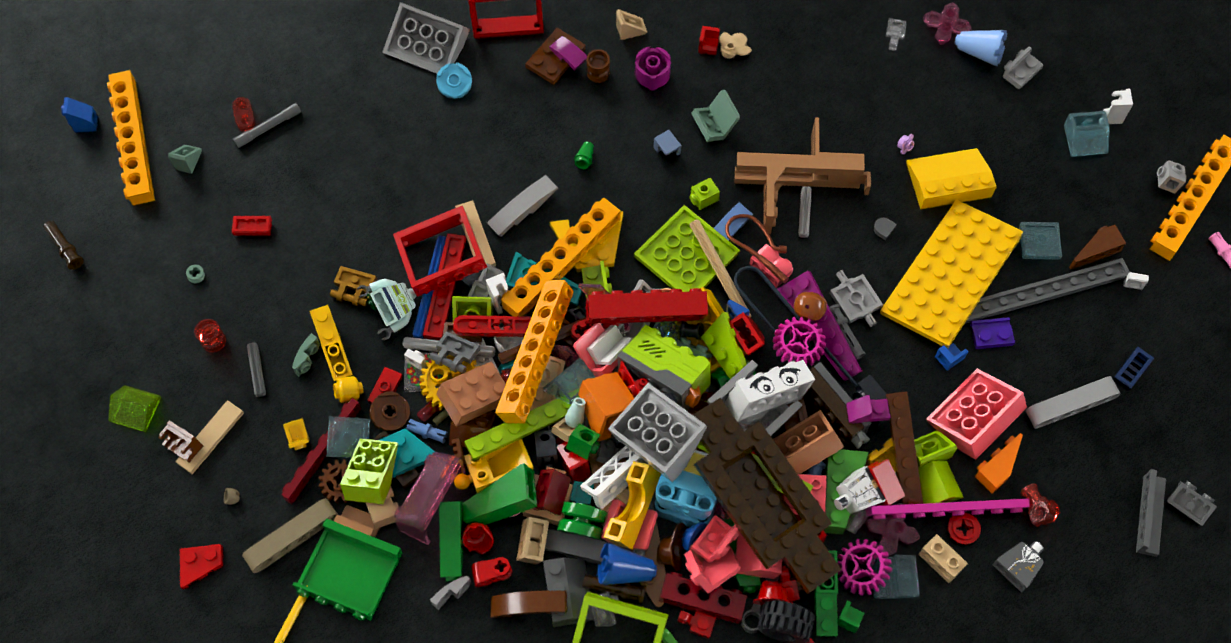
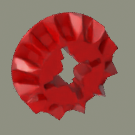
(969, 522)

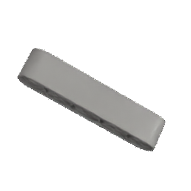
(1072, 402)

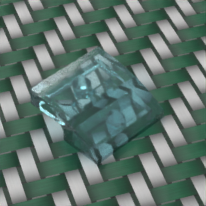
(903, 578)

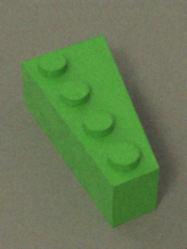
(837, 469)

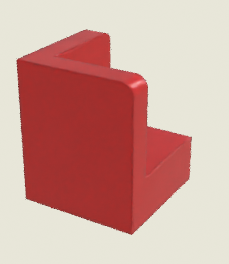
(709, 40)

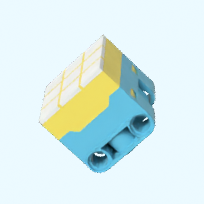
(686, 497)

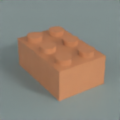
(472, 393)
(808, 442)

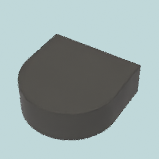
(884, 227)

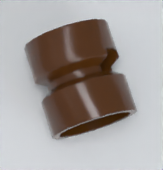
(598, 66)

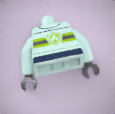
(393, 303)

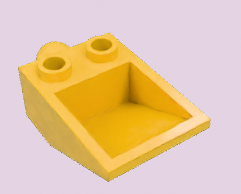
(493, 466)

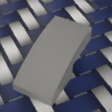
(479, 287)
(456, 588)

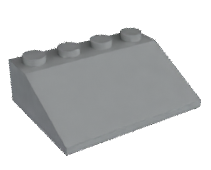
(424, 39)
(659, 431)

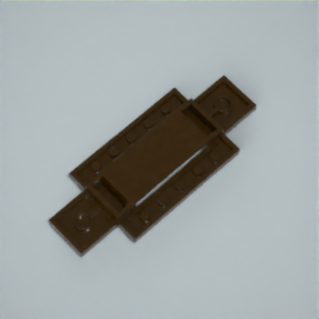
(756, 503)

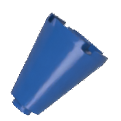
(624, 566)

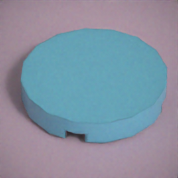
(454, 80)

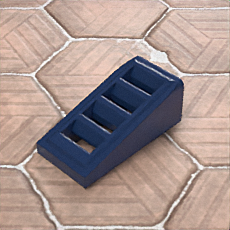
(1143, 356)

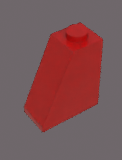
(747, 333)

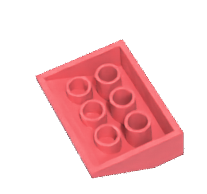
(978, 412)

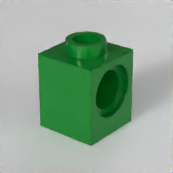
(583, 441)

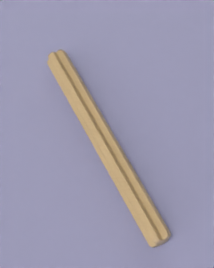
(716, 263)

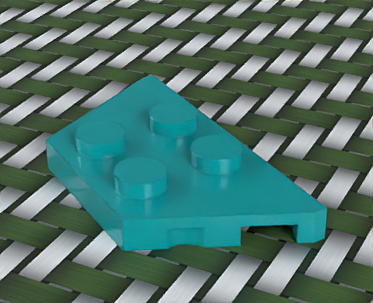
(410, 451)

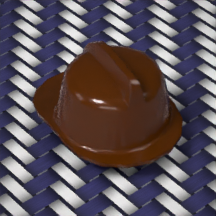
(671, 549)

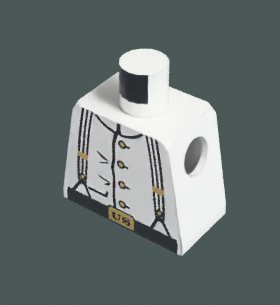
(858, 491)

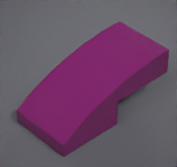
(569, 52)

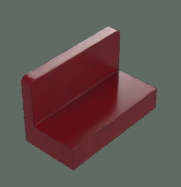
(551, 491)

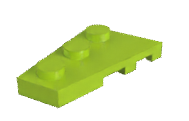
(723, 346)

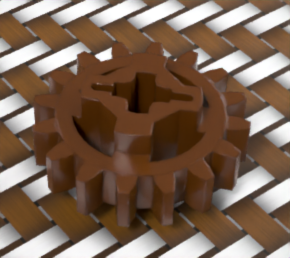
(331, 477)

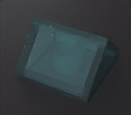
(568, 382)

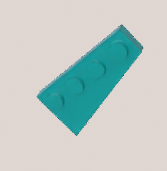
(520, 268)

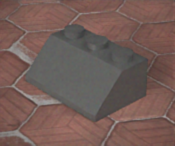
(568, 576)

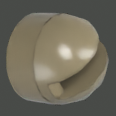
(231, 496)

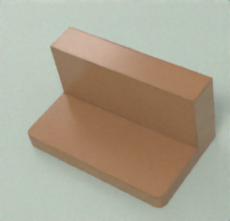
(357, 520)

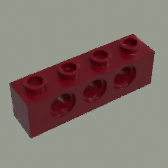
(691, 601)

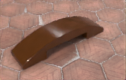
(528, 603)

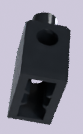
(546, 449)

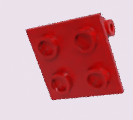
(633, 386)

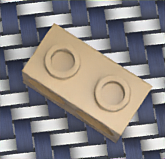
(532, 540)
(942, 558)

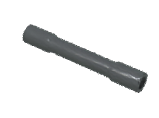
(285, 114)

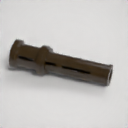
(66, 250)
(623, 590)

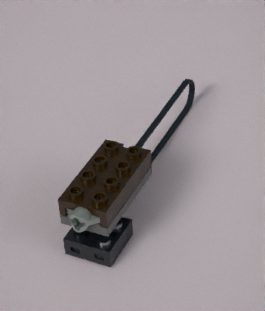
(825, 392)

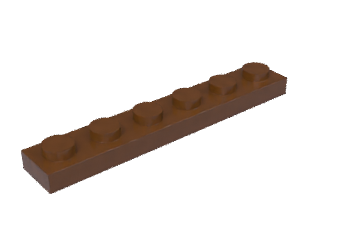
(904, 447)

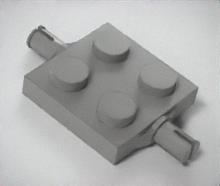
(856, 298)

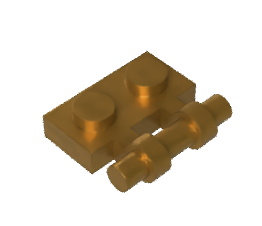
(351, 279)

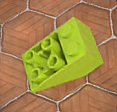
(370, 471)

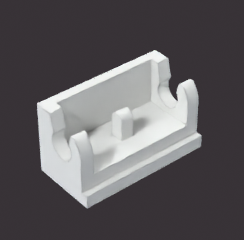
(1120, 107)
(497, 287)

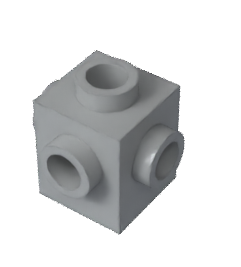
(1171, 176)

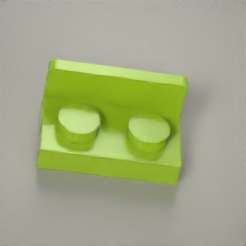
(597, 275)

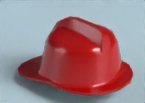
(771, 591)

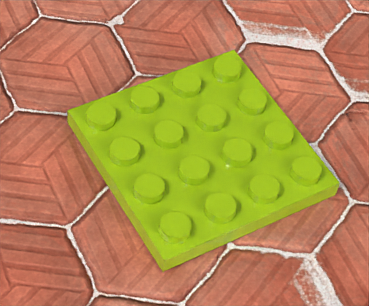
(677, 255)

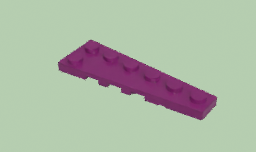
(834, 338)

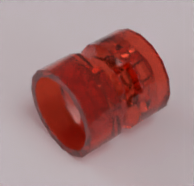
(210, 335)

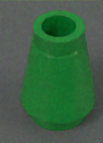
(584, 156)

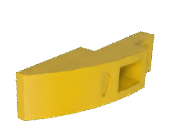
(331, 342)

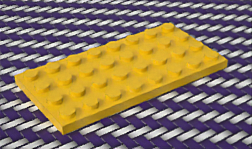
(951, 273)

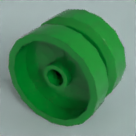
(582, 517)

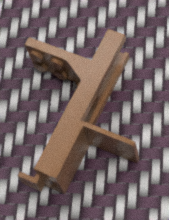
(814, 170)

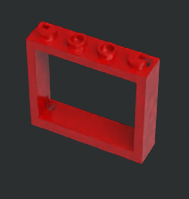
(506, 25)
(430, 228)

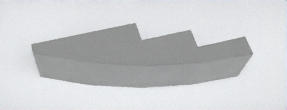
(522, 205)

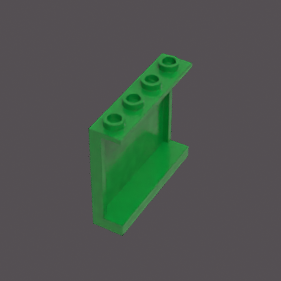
(348, 570)

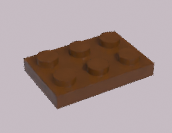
(546, 63)

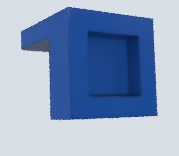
(950, 356)

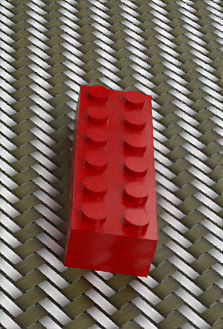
(646, 307)

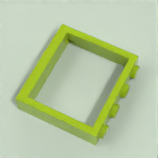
(621, 608)

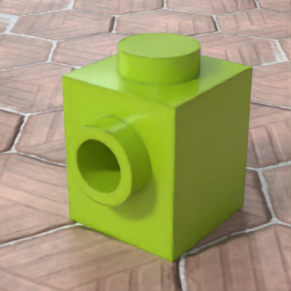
(704, 194)

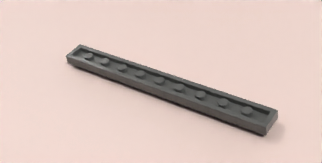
(1049, 289)

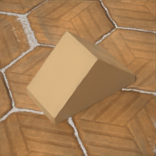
(629, 25)

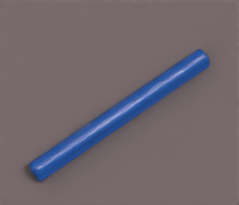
(426, 298)

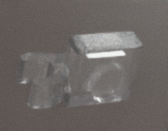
(896, 31)

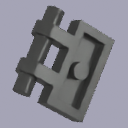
(456, 347)

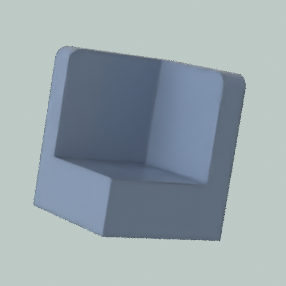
(667, 143)

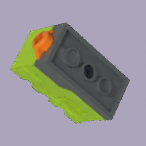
(667, 366)

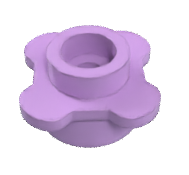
(905, 143)

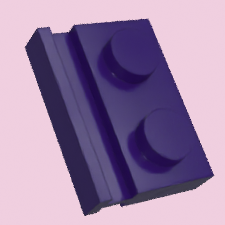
(992, 333)

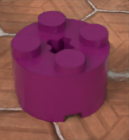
(652, 67)

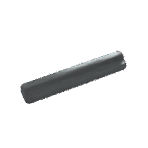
(256, 369)

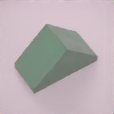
(185, 158)

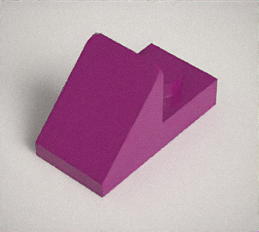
(867, 410)

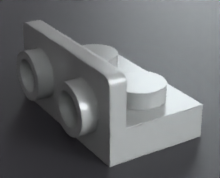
(1022, 68)

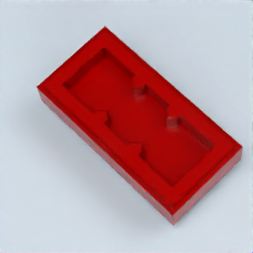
(251, 225)
(387, 382)

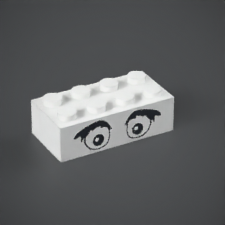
(769, 390)

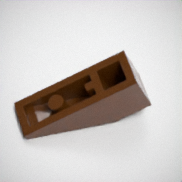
(1103, 244)

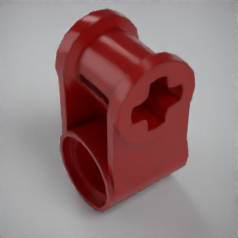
(488, 571)

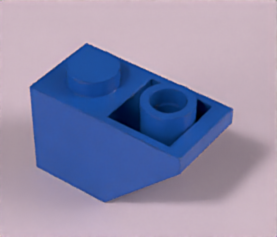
(79, 115)

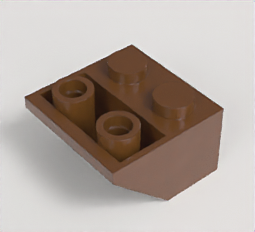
(472, 428)

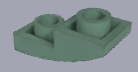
(302, 360)

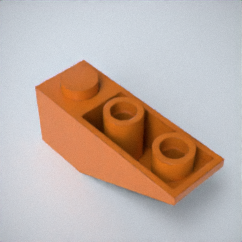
(999, 468)

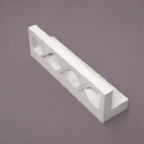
(612, 484)

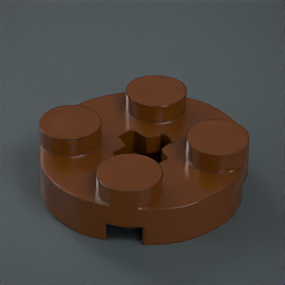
(382, 420)

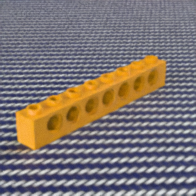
(127, 108)
(1211, 174)
(560, 267)
(534, 352)

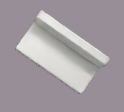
(608, 346)

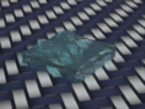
(1040, 240)
(345, 434)

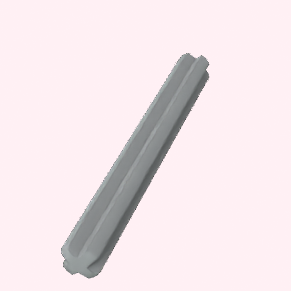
(430, 345)

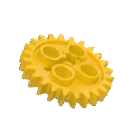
(429, 383)

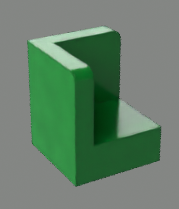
(850, 618)

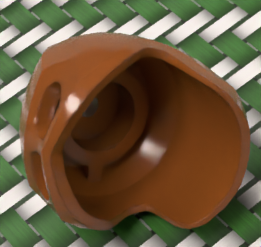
(816, 303)

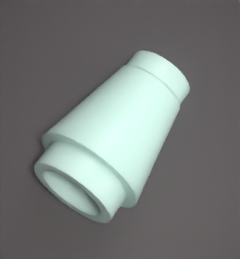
(576, 413)

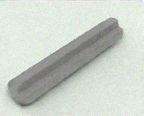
(805, 206)

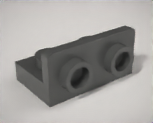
(1192, 503)

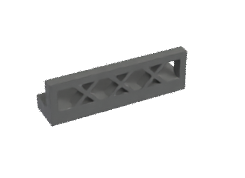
(1151, 514)

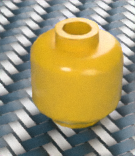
(347, 388)

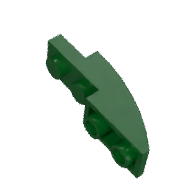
(826, 605)

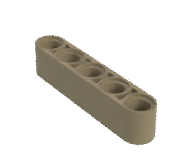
(289, 536)

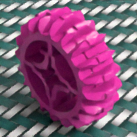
(810, 333)
(869, 560)

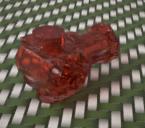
(1038, 505)

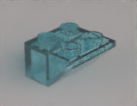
(1087, 133)

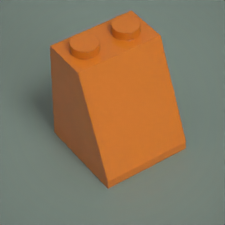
(605, 401)

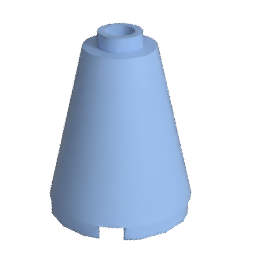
(983, 44)

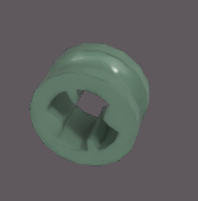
(191, 270)

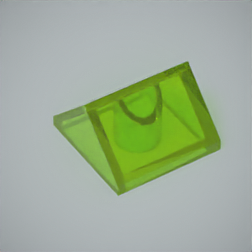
(133, 407)

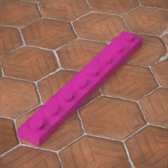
(940, 509)

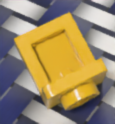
(296, 434)

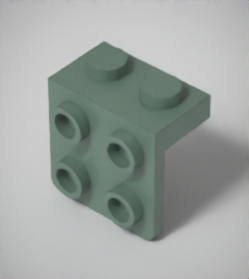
(718, 118)

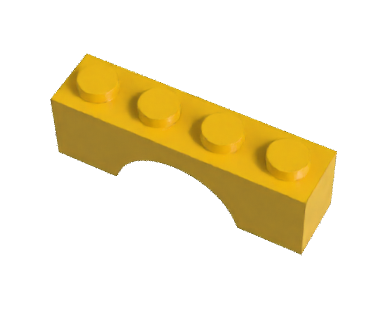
(642, 484)

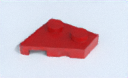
(199, 562)

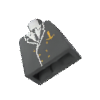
(1020, 564)

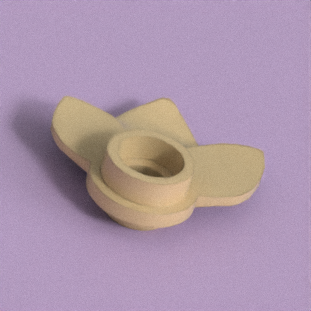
(734, 45)

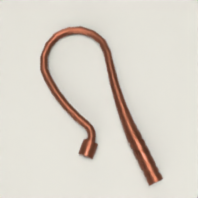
(769, 265)

